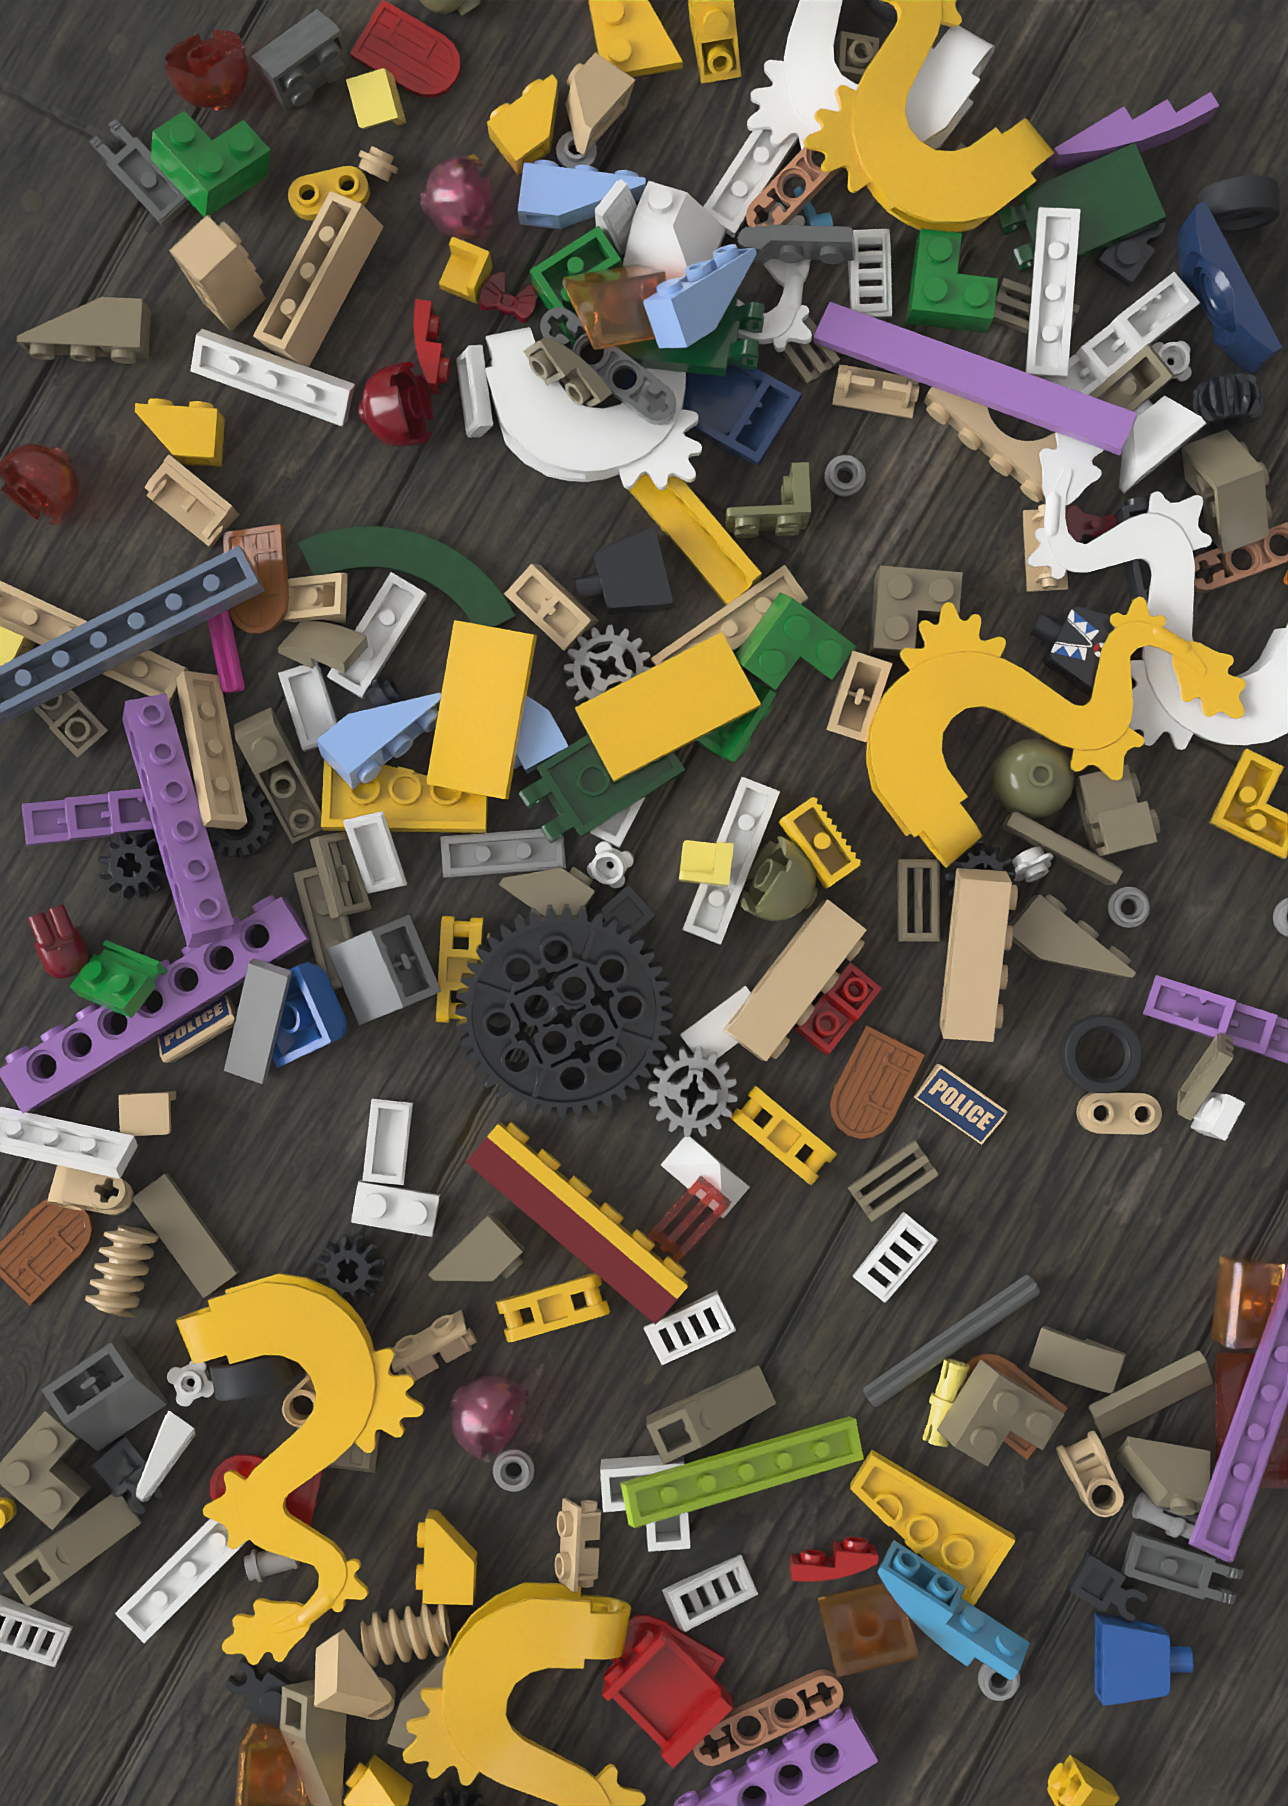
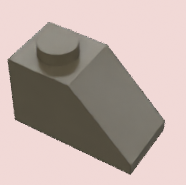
(551, 887)
(481, 1255)
(1168, 1473)

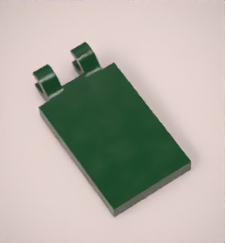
(1112, 198)
(712, 352)
(585, 791)

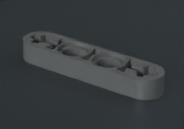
(612, 361)

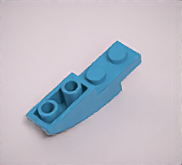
(937, 1608)

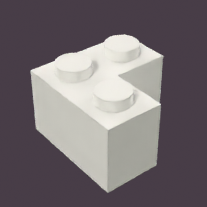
(661, 1535)

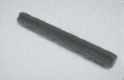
(951, 1340)

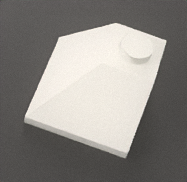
(671, 231)
(1155, 437)

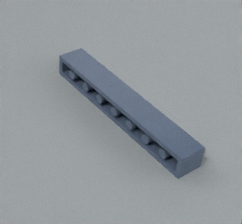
(126, 632)

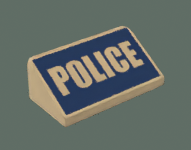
(197, 1029)
(960, 1104)

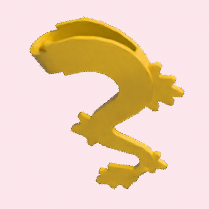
(903, 174)
(964, 672)
(351, 1403)
(497, 1647)

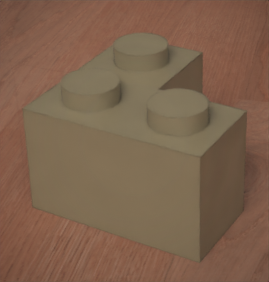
(1230, 489)
(902, 598)
(1113, 815)
(991, 1408)
(39, 1476)

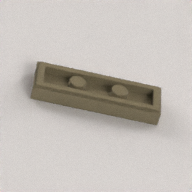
(1062, 848)
(322, 929)
(185, 1235)
(1151, 1394)

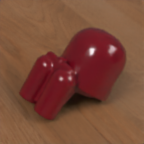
(59, 943)

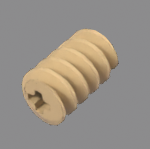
(122, 1270)
(405, 1635)

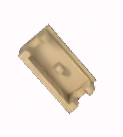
(190, 501)
(550, 606)

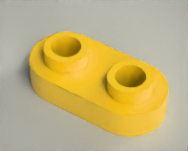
(322, 184)

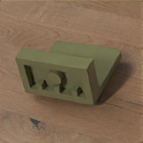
(783, 518)

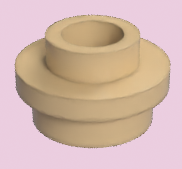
(377, 163)

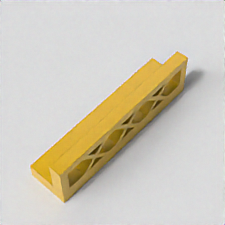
(698, 536)

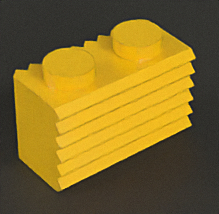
(820, 842)

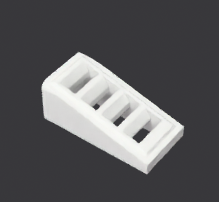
(616, 215)
(871, 239)
(917, 1254)
(711, 1335)
(168, 1447)
(688, 1586)
(29, 1617)

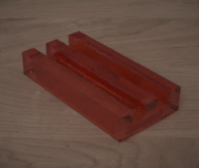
(668, 1242)

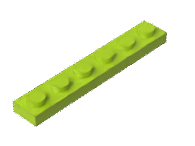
(741, 1471)

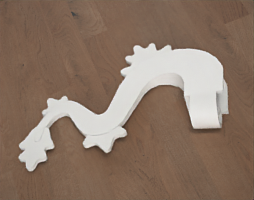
(811, 76)
(600, 443)
(1166, 542)

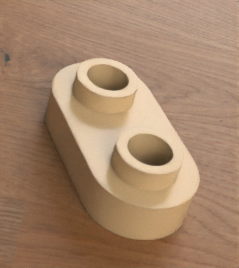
(1120, 1113)

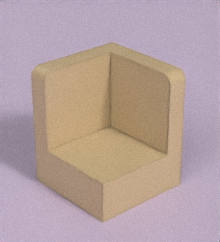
(145, 1113)

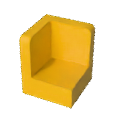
(466, 270)

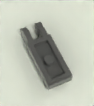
(142, 176)
(799, 242)
(1177, 1568)

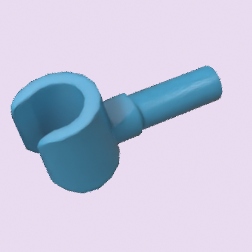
(822, 219)

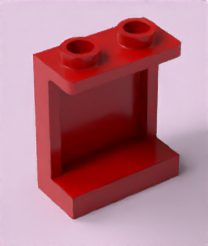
(667, 1693)

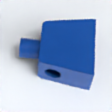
(1135, 1660)

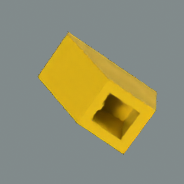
(715, 39)
(526, 126)
(189, 433)
(448, 1564)
(1079, 1786)

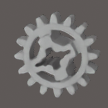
(590, 661)
(712, 1095)

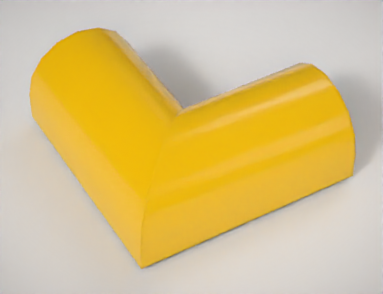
(1244, 807)

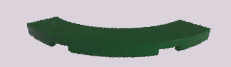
(412, 555)

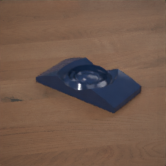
(1224, 292)
(738, 410)

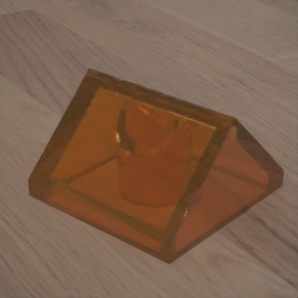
(612, 303)
(1244, 1300)
(866, 1630)
(267, 1770)

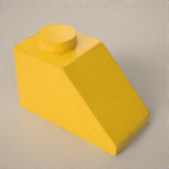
(376, 1785)

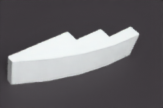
(1128, 334)

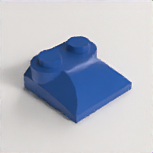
(309, 1015)

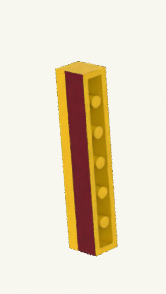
(578, 1222)

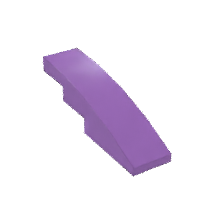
(1119, 130)
(86, 817)
(1211, 1014)

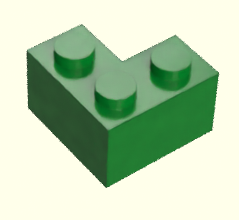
(207, 169)
(585, 255)
(940, 294)
(792, 633)

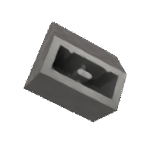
(303, 59)
(383, 970)
(105, 1395)

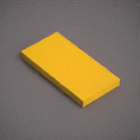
(667, 707)
(481, 709)

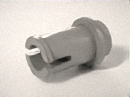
(267, 1563)

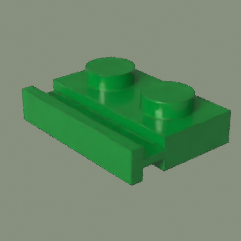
(118, 979)

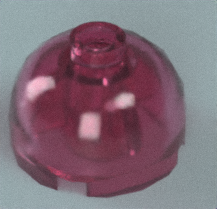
(458, 198)
(485, 1414)

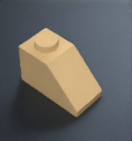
(595, 99)

